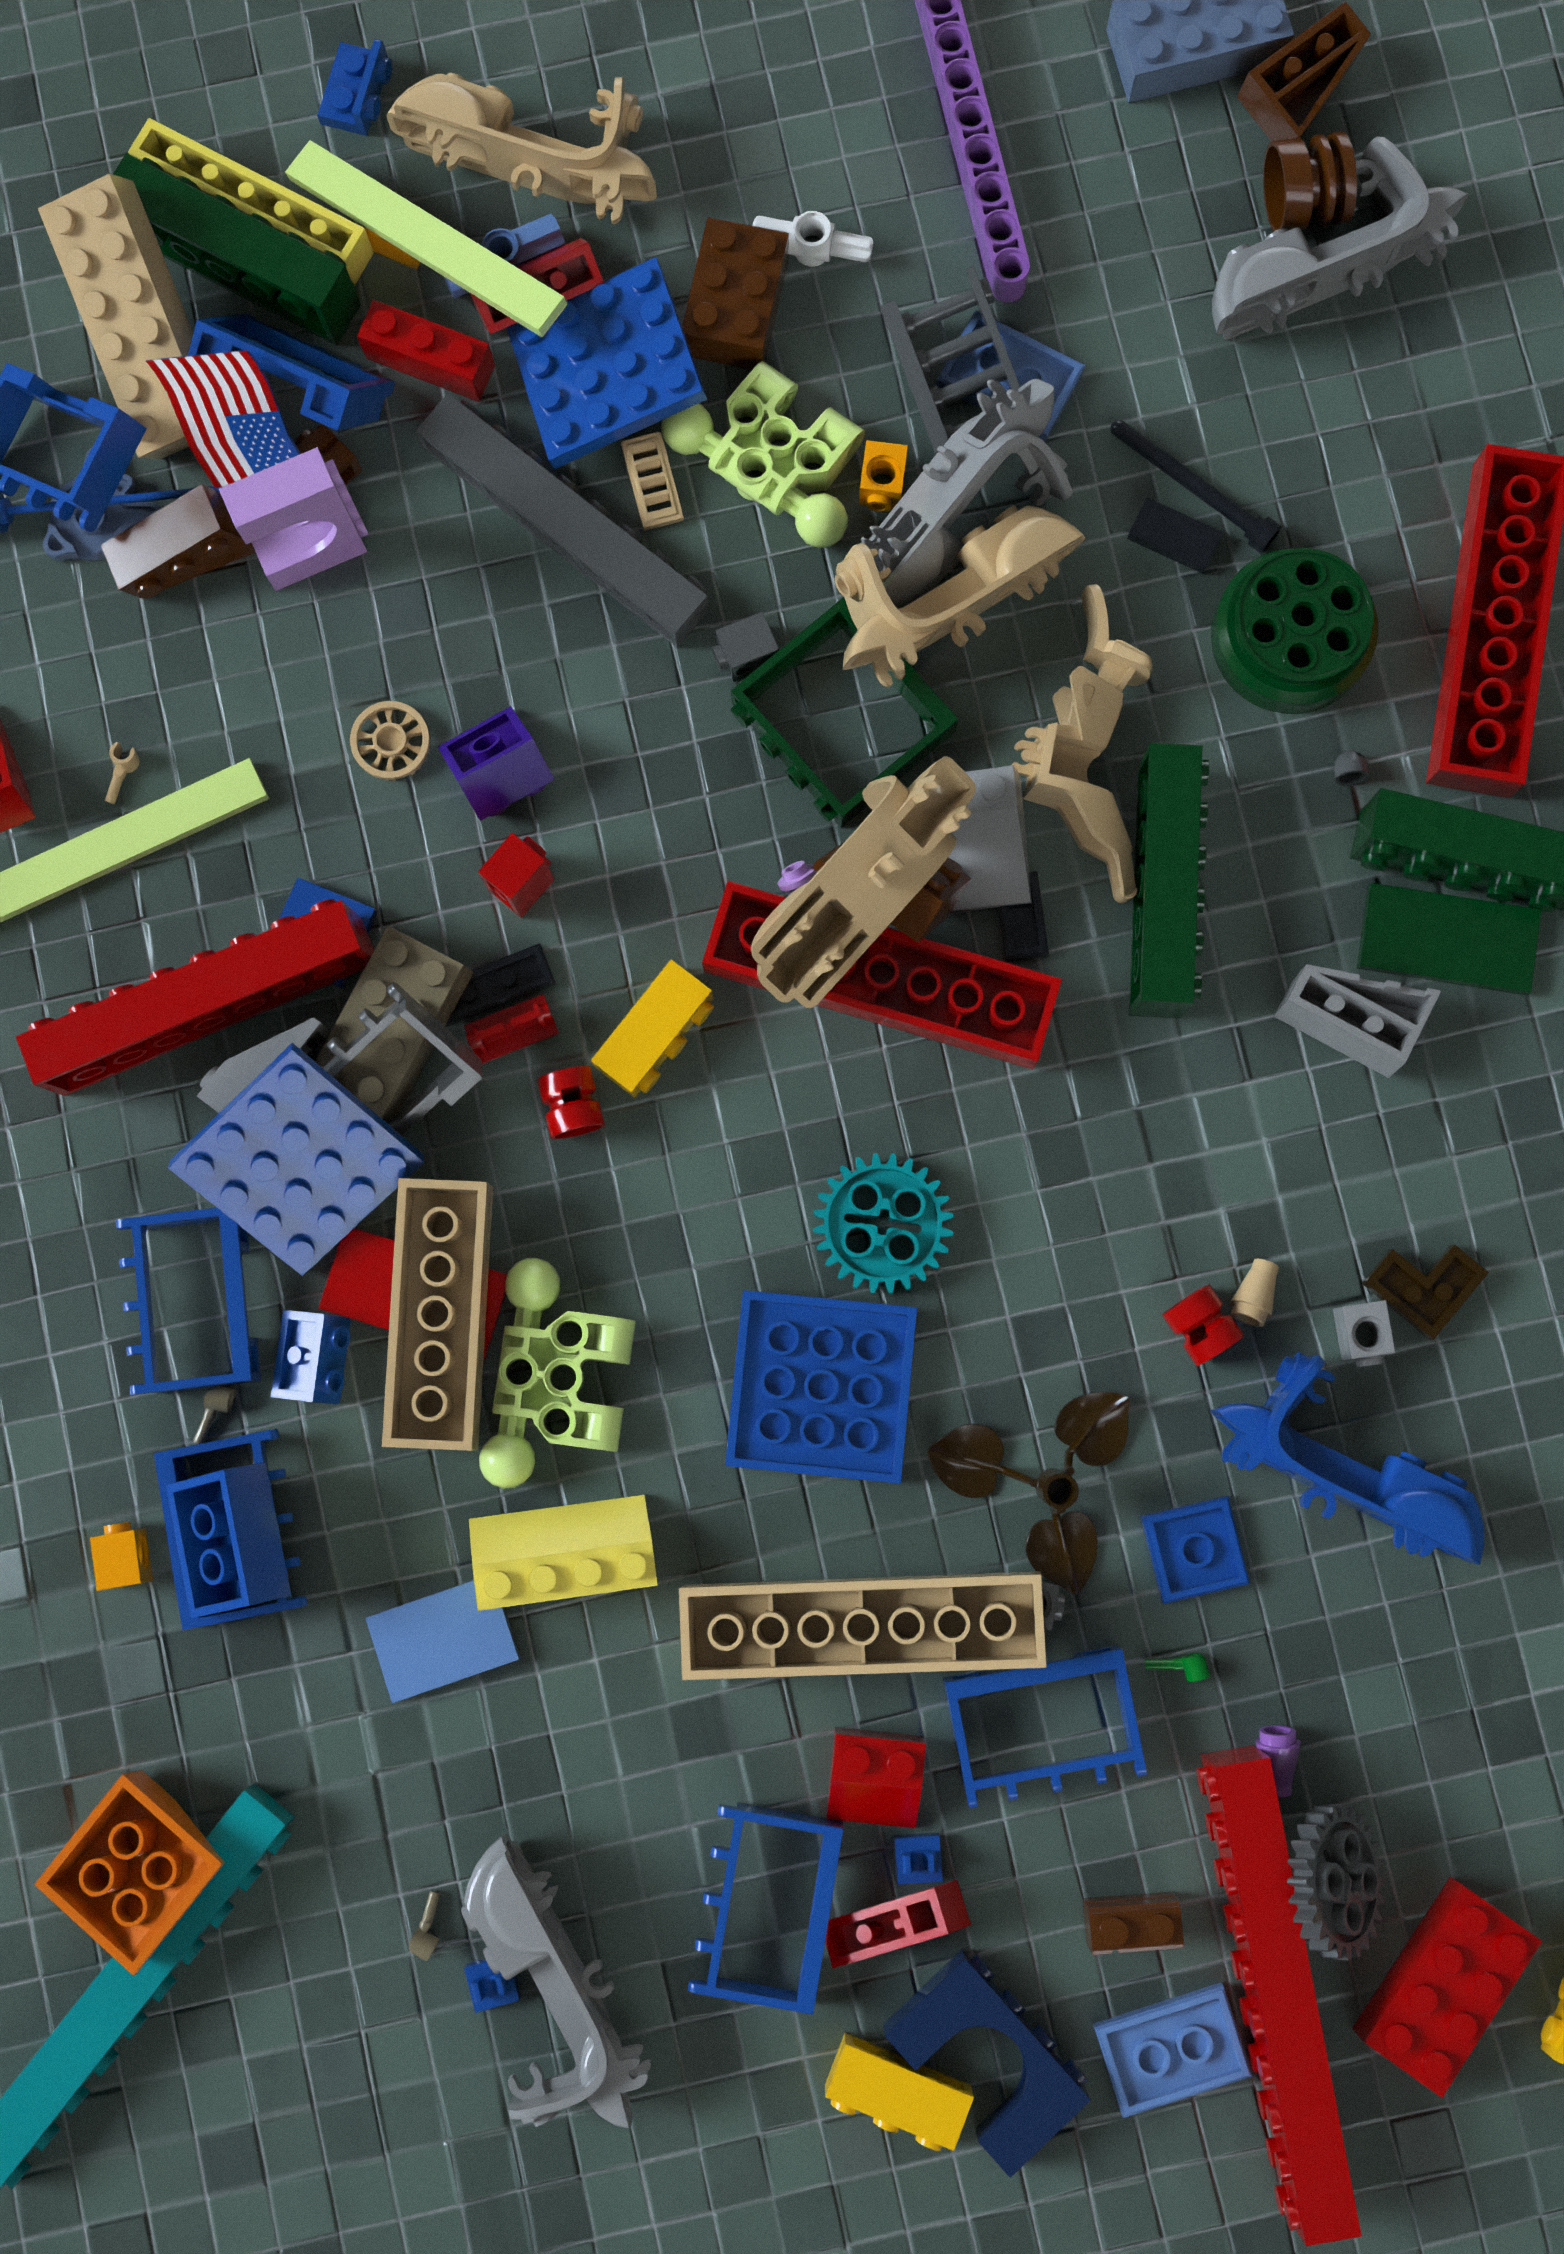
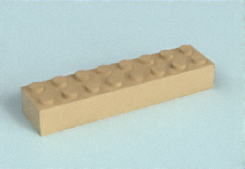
(862, 1626)

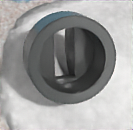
(1351, 768)

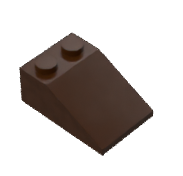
(931, 903)

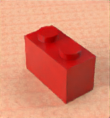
(517, 873)

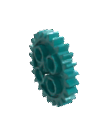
(887, 1183)

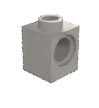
(1377, 1318)

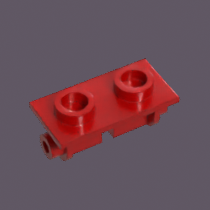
(511, 1029)

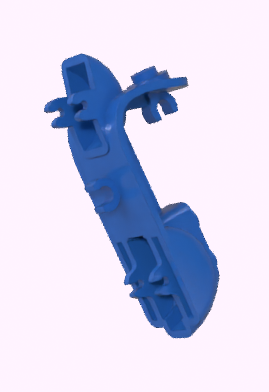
(1417, 1504)

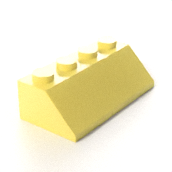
(561, 1552)

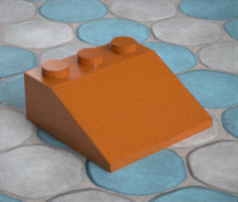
(131, 1870)

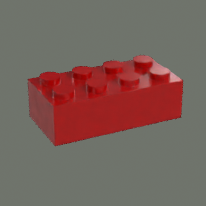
(1446, 1986)

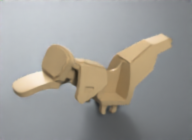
(1085, 726)

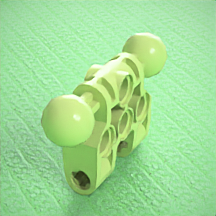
(748, 447)
(533, 1287)

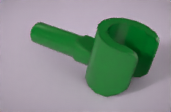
(1193, 1664)

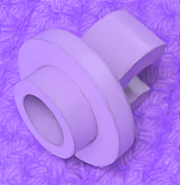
(796, 876)

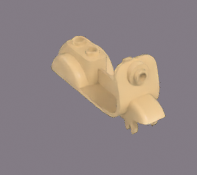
(473, 130)
(996, 565)
(864, 884)

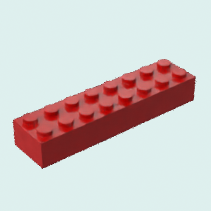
(1498, 622)
(907, 984)
(196, 998)

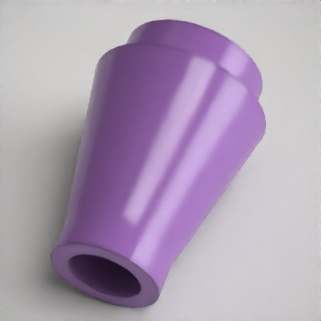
(1283, 1748)

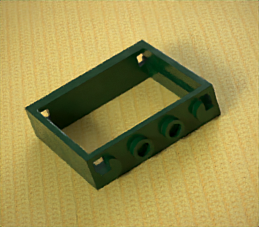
(911, 687)

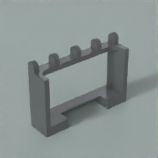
(449, 1085)

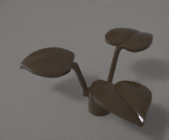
(1067, 1545)

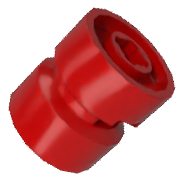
(573, 1117)
(1187, 1320)

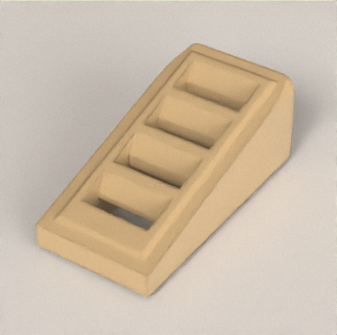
(635, 454)

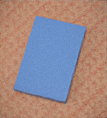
(1029, 361)
(439, 1641)
(1172, 2050)

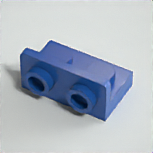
(355, 87)
(311, 1357)

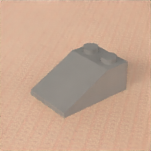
(993, 842)
(236, 1073)

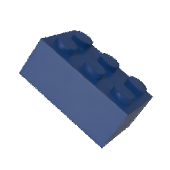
(228, 1539)

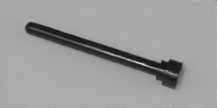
(1257, 530)

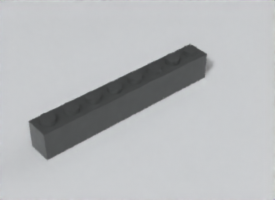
(563, 519)

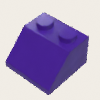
(496, 763)

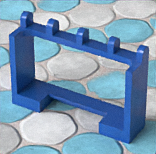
(325, 398)
(104, 464)
(243, 1348)
(172, 1469)
(1081, 1664)
(804, 1998)

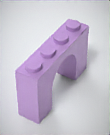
(296, 517)

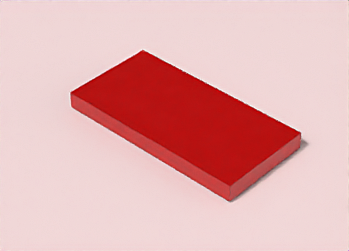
(362, 1283)

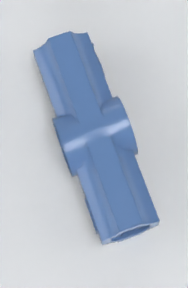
(522, 243)

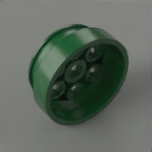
(1261, 669)

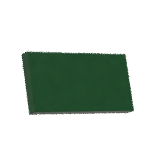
(1449, 939)

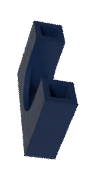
(1048, 2088)

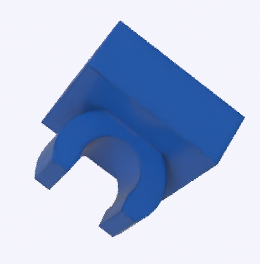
(918, 1858)
(489, 1989)

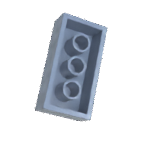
(1192, 42)

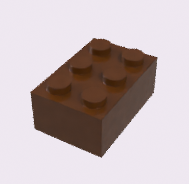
(735, 293)

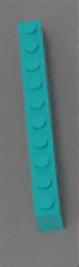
(117, 1999)

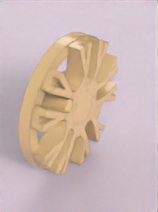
(390, 740)

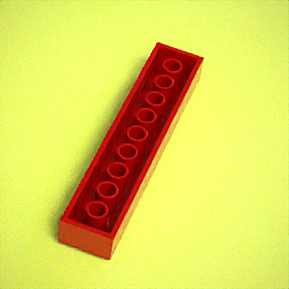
(1279, 1996)

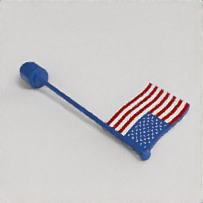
(225, 417)

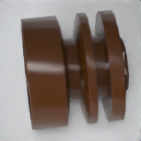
(1310, 181)

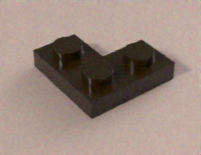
(1426, 1299)

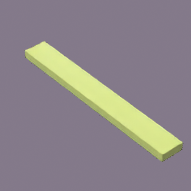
(426, 238)
(130, 838)

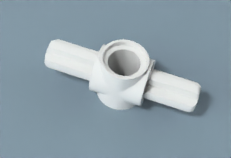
(831, 244)

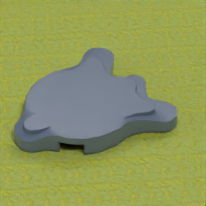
(68, 541)

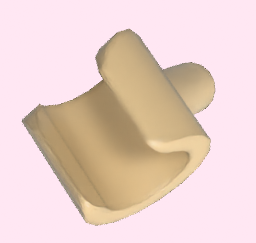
(121, 768)

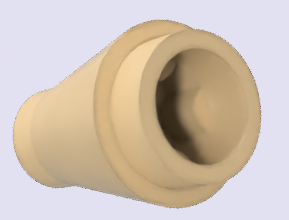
(1255, 1295)

